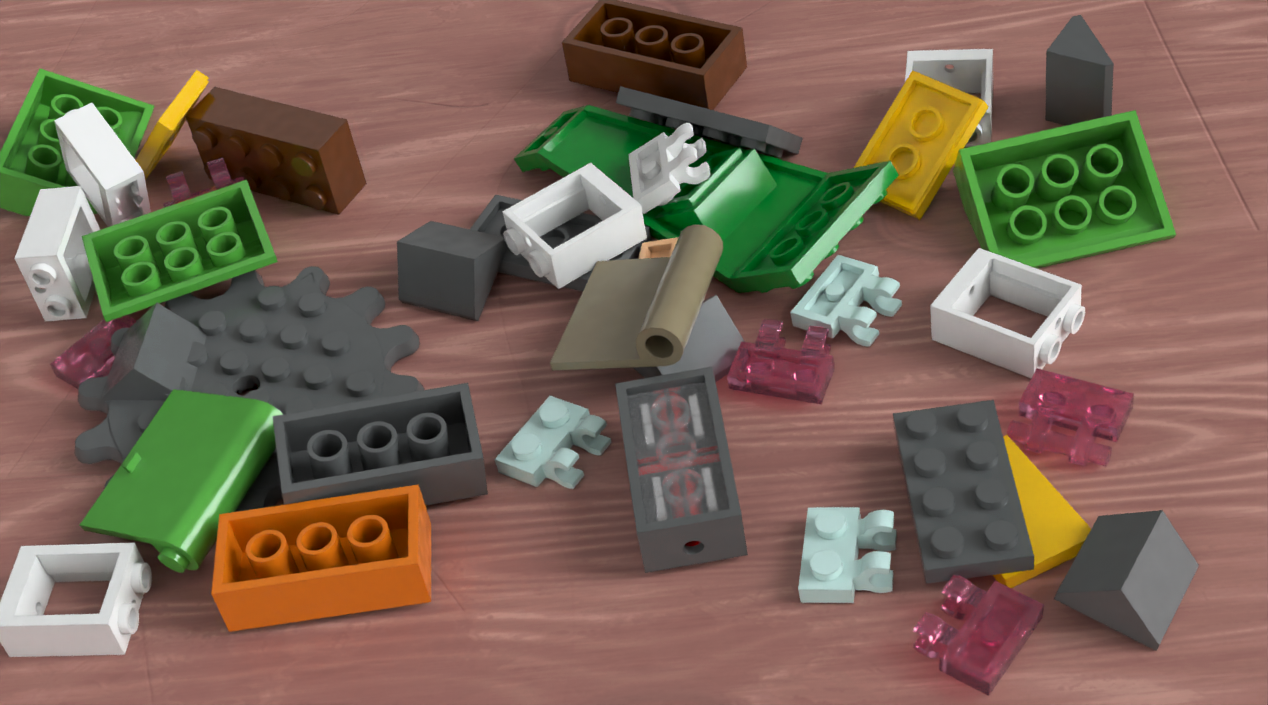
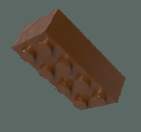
(655, 53)
(279, 148)

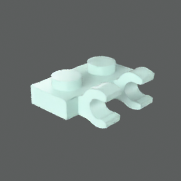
(836, 300)
(545, 441)
(831, 550)

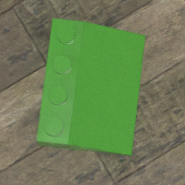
(32, 150)
(1064, 192)
(177, 250)

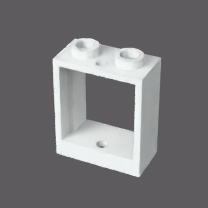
(970, 74)
(102, 166)
(582, 190)
(55, 254)
(1016, 283)
(22, 607)

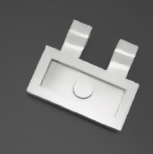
(663, 165)

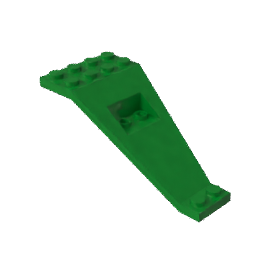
(768, 211)

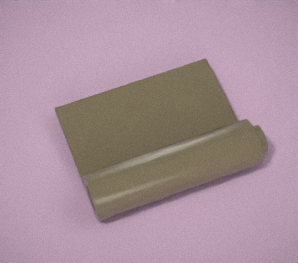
(640, 307)

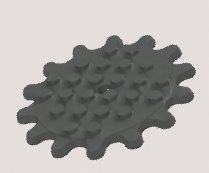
(285, 339)

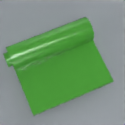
(184, 473)

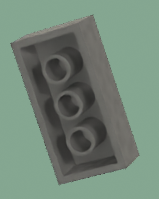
(383, 445)

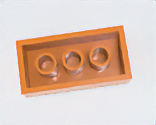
(322, 558)

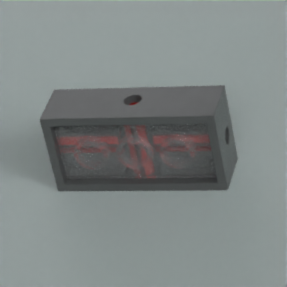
(680, 470)

